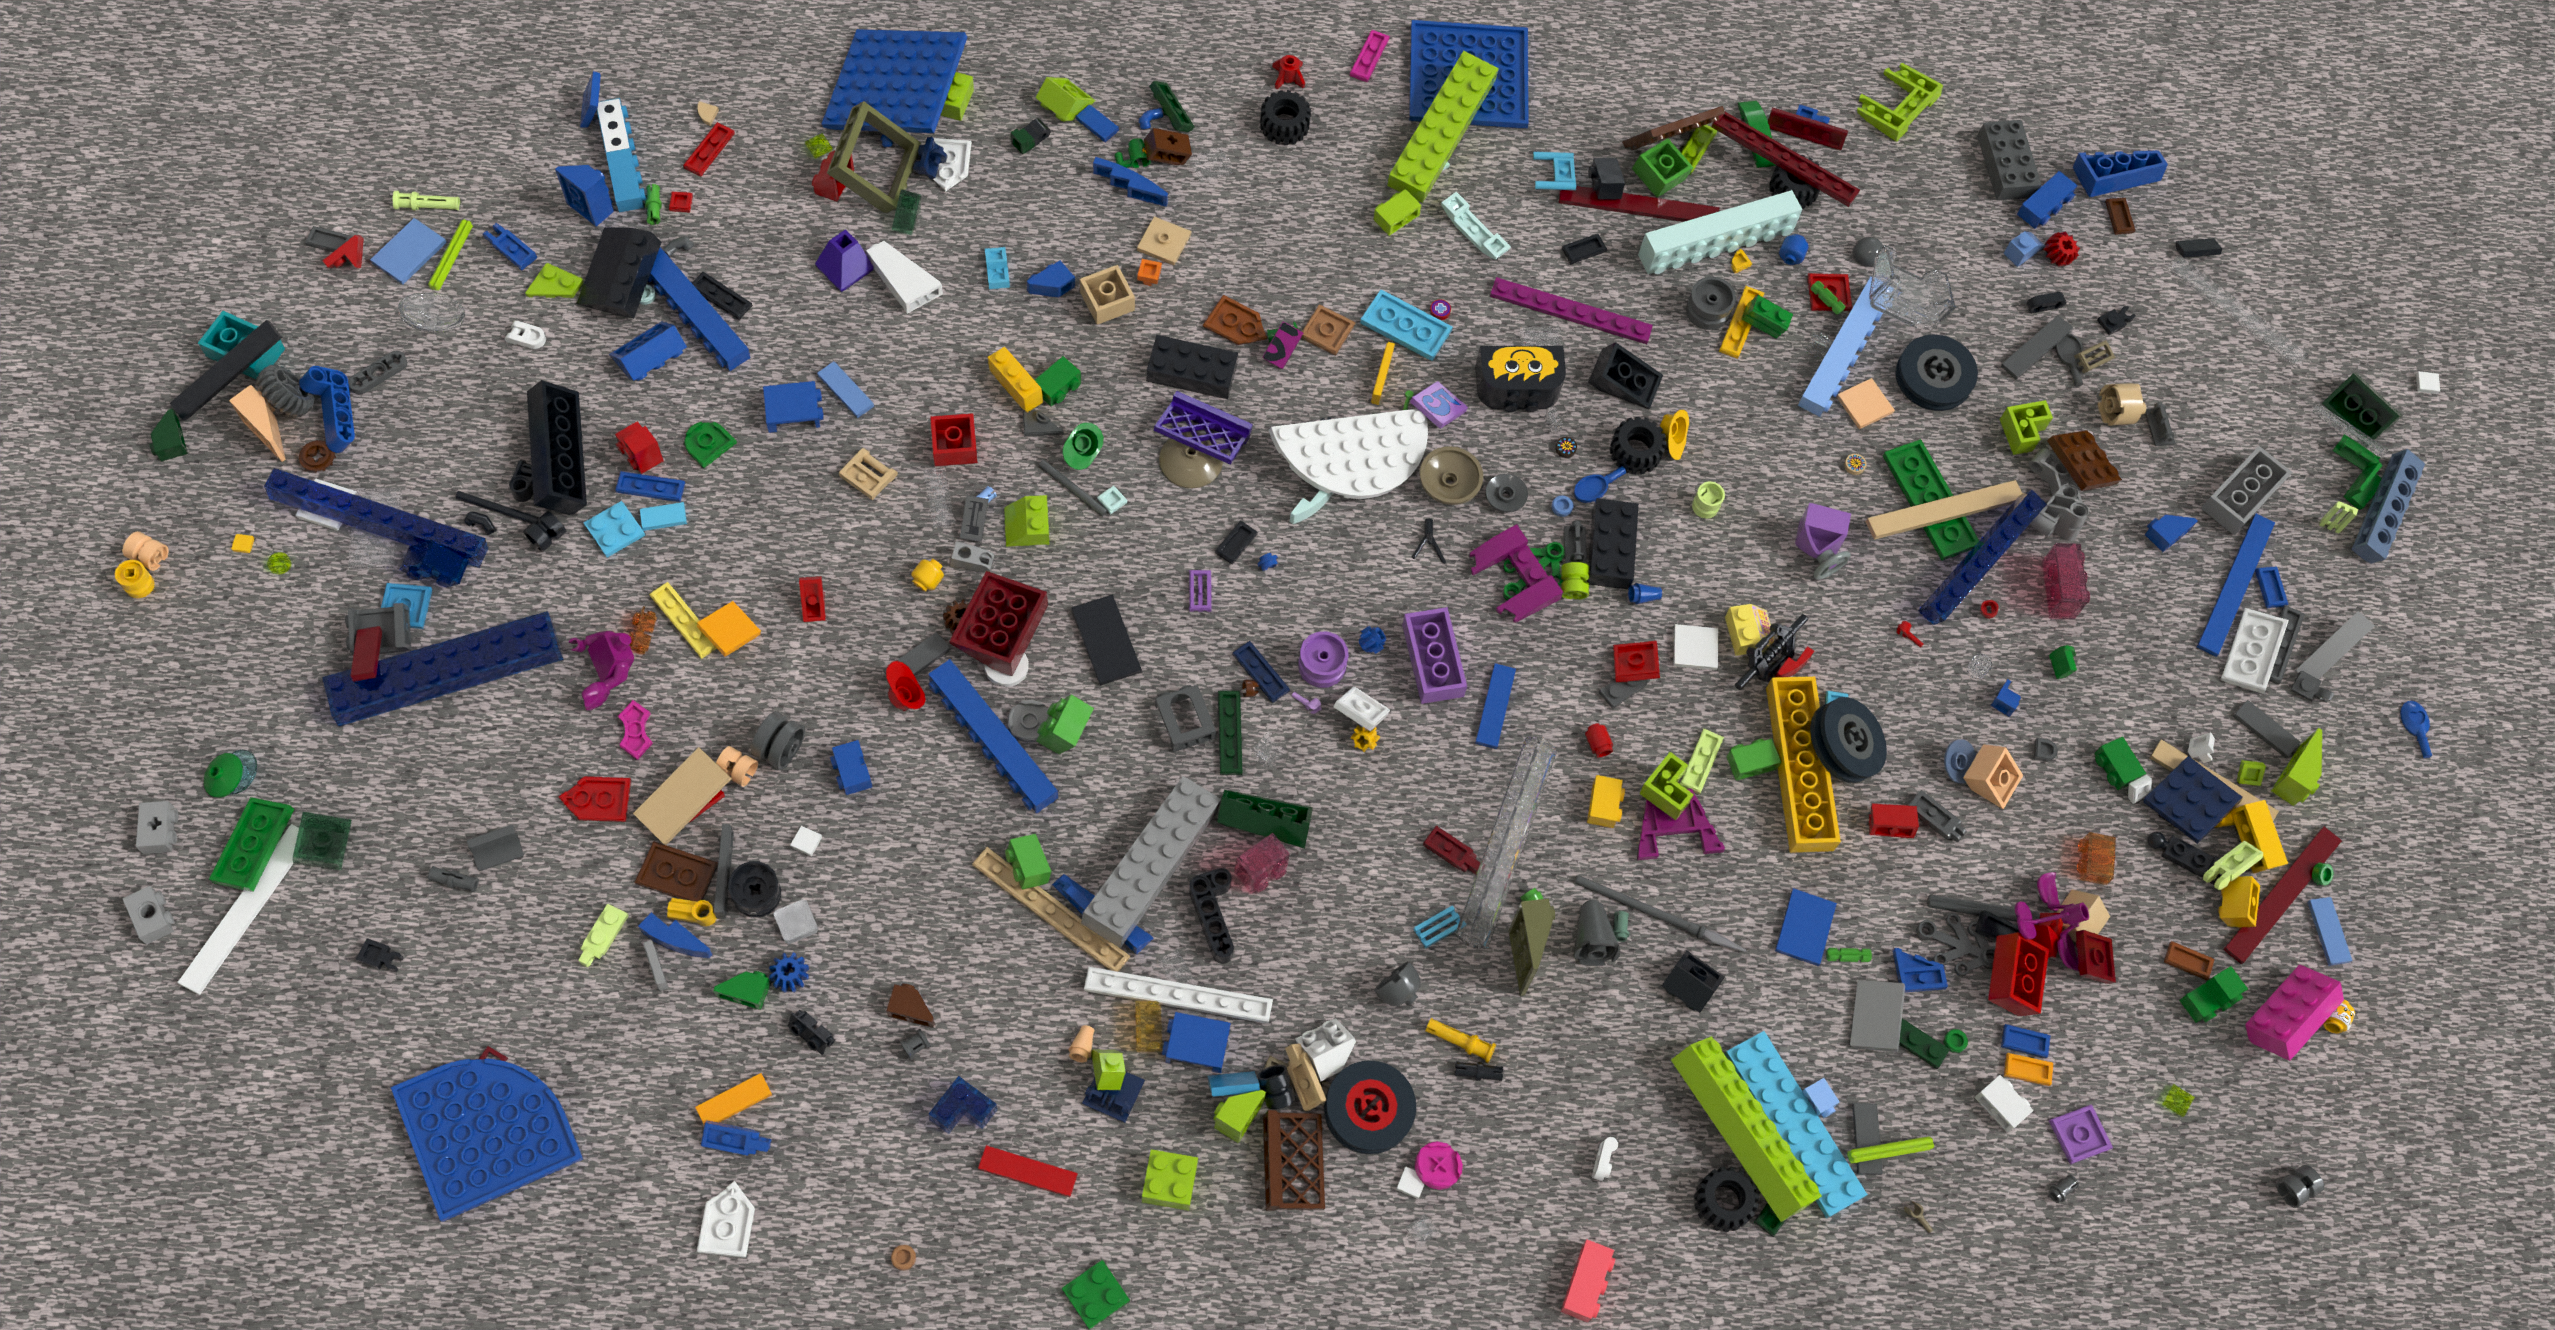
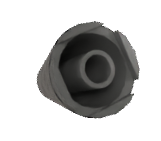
(1595, 936)

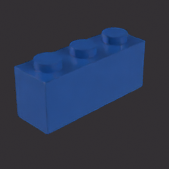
(2047, 200)

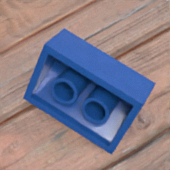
(586, 192)
(649, 350)

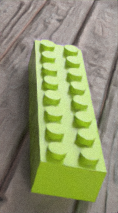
(1443, 126)
(1746, 1128)

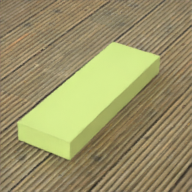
(1701, 761)

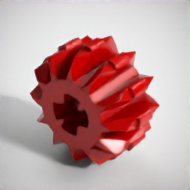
(2061, 249)

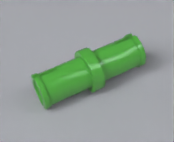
(653, 204)

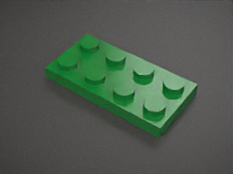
(251, 844)

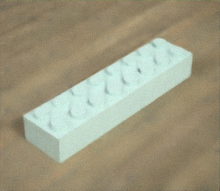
(1719, 232)

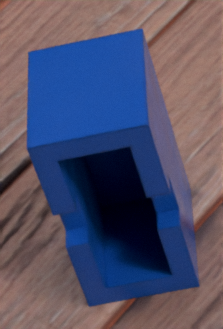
(848, 761)

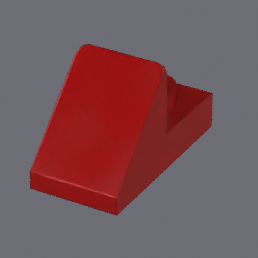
(351, 249)
(812, 599)
(2049, 933)

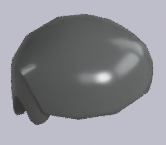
(1866, 250)

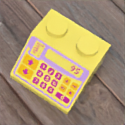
(1747, 627)

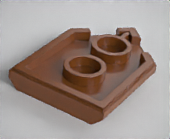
(1235, 322)

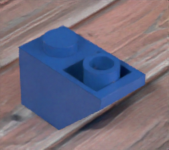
(1052, 281)

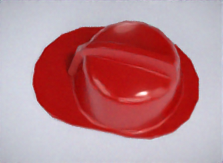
(904, 688)

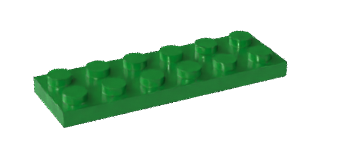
(1922, 484)

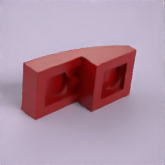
(1791, 667)

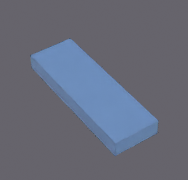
(845, 389)
(2329, 931)

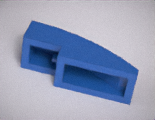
(673, 937)

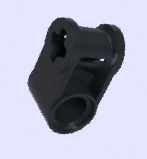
(522, 479)

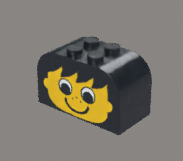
(1520, 376)

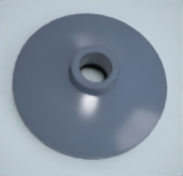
(1958, 759)

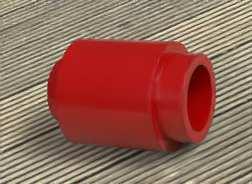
(1599, 740)

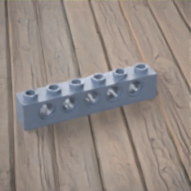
(2388, 506)

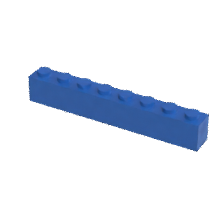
(697, 313)
(993, 736)

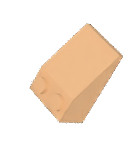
(259, 418)

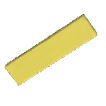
(682, 618)

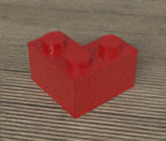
(639, 447)

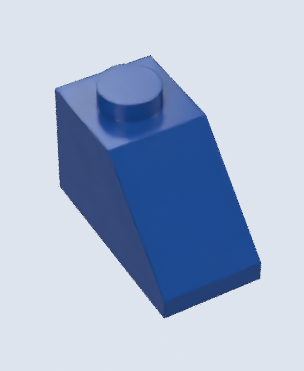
(2168, 530)

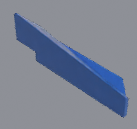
(1081, 898)

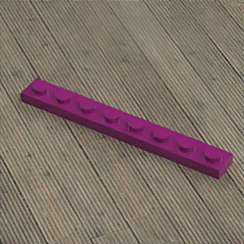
(1571, 310)

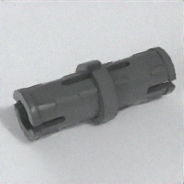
(453, 879)

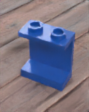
(792, 404)
(1197, 1041)

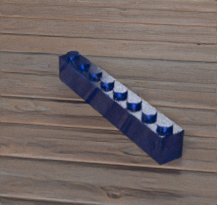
(1982, 557)

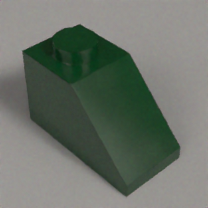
(168, 437)

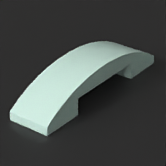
(1472, 228)
(1306, 509)

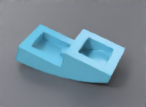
(997, 268)

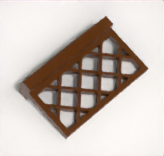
(1273, 1165)

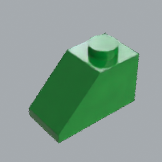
(745, 989)

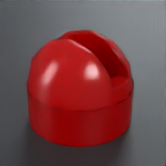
(1994, 609)

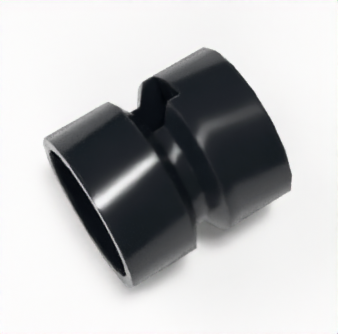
(545, 531)
(1275, 1083)

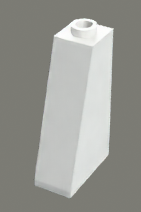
(903, 277)

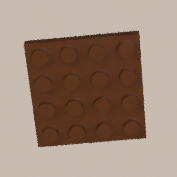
(1674, 128)

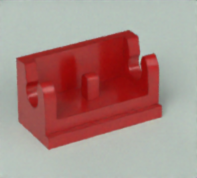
(1893, 820)

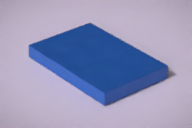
(1805, 927)

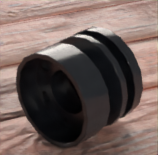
(755, 876)

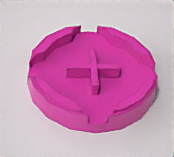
(1438, 1165)

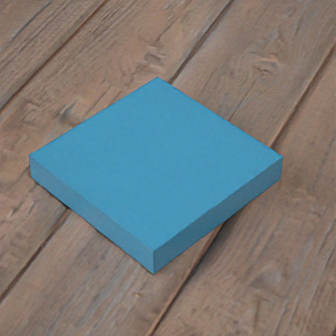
(413, 596)
(1233, 1083)

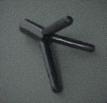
(1429, 536)

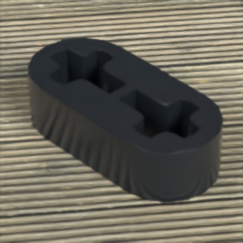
(2046, 302)

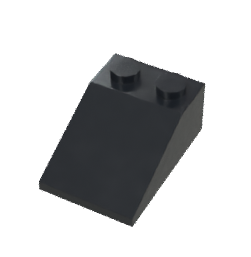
(1625, 376)

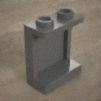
(393, 623)

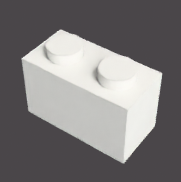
(2004, 1103)

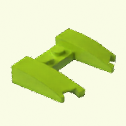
(1895, 123)

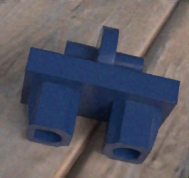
(931, 157)

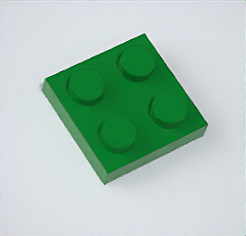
(1095, 1294)

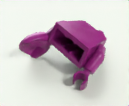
(612, 662)

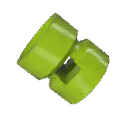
(1574, 580)

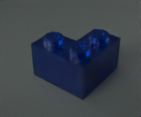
(434, 561)
(960, 1101)

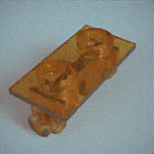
(642, 622)

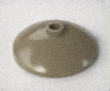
(1453, 465)
(1188, 469)

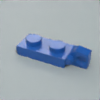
(733, 1139)

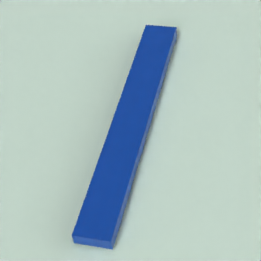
(2235, 585)

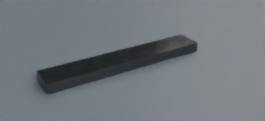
(226, 370)

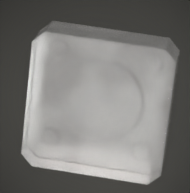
(796, 921)

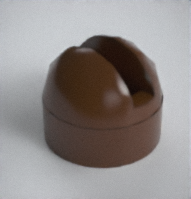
(1250, 688)

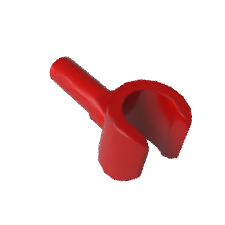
(1905, 628)

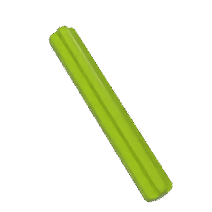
(450, 255)
(1890, 1149)

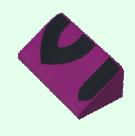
(1283, 345)

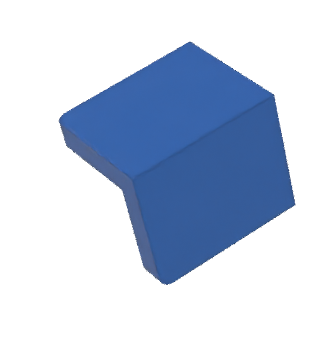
(2006, 700)

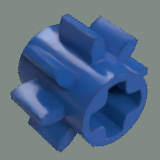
(1372, 639)

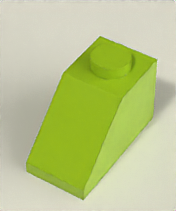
(1108, 1068)

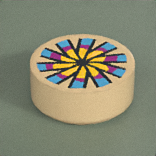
(1855, 464)

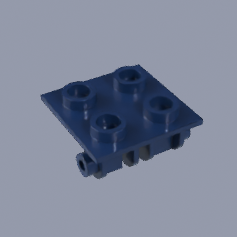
(1115, 1102)

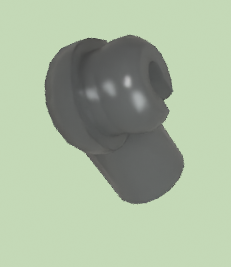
(676, 243)

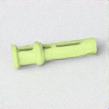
(417, 201)

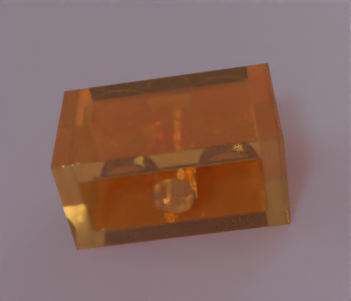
(2097, 858)

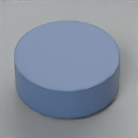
(1562, 506)

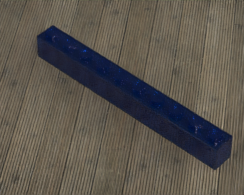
(371, 515)

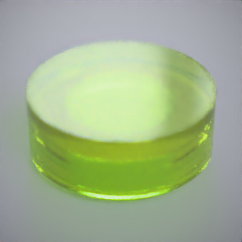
(279, 563)

